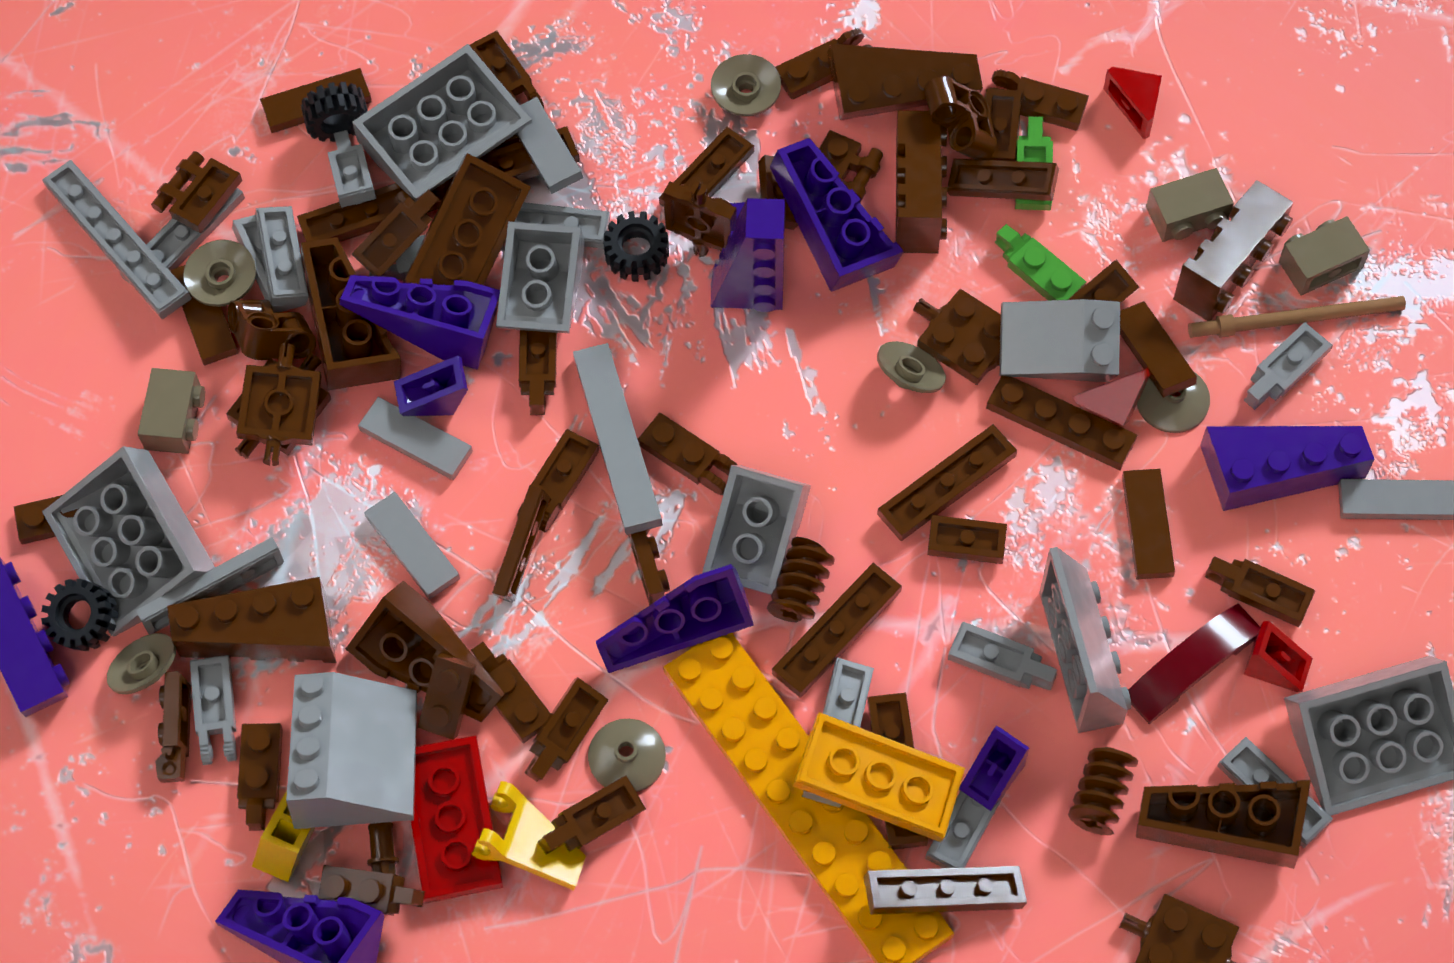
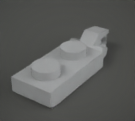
(350, 172)
(1287, 365)
(1000, 658)

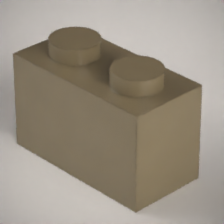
(1189, 205)
(1323, 255)
(171, 410)

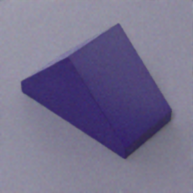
(432, 390)
(995, 768)

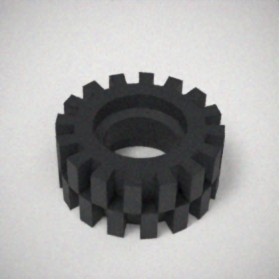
(332, 110)
(636, 228)
(60, 608)

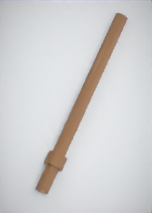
(1228, 325)

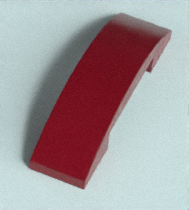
(1192, 661)

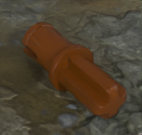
(382, 848)

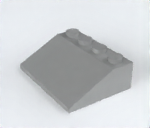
(438, 119)
(128, 534)
(1082, 644)
(1376, 734)
(351, 751)

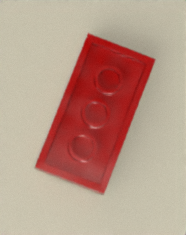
(449, 819)

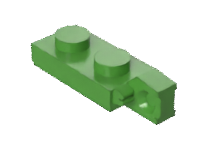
(1034, 149)
(1038, 265)

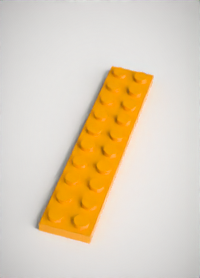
(766, 751)

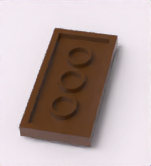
(469, 225)

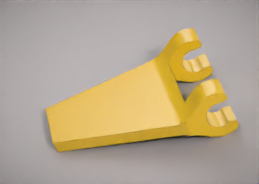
(521, 839)

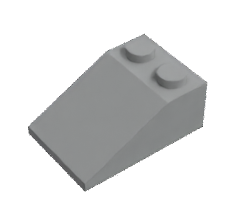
(540, 277)
(1060, 339)
(756, 525)

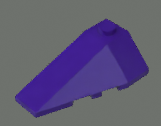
(430, 316)
(686, 616)
(304, 927)

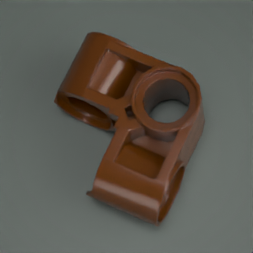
(964, 115)
(262, 331)

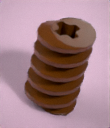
(799, 580)
(1099, 789)

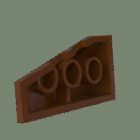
(406, 637)

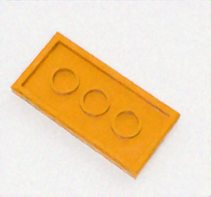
(879, 777)

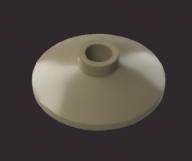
(749, 73)
(214, 261)
(911, 367)
(1175, 413)
(141, 663)
(641, 767)

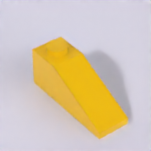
(281, 844)

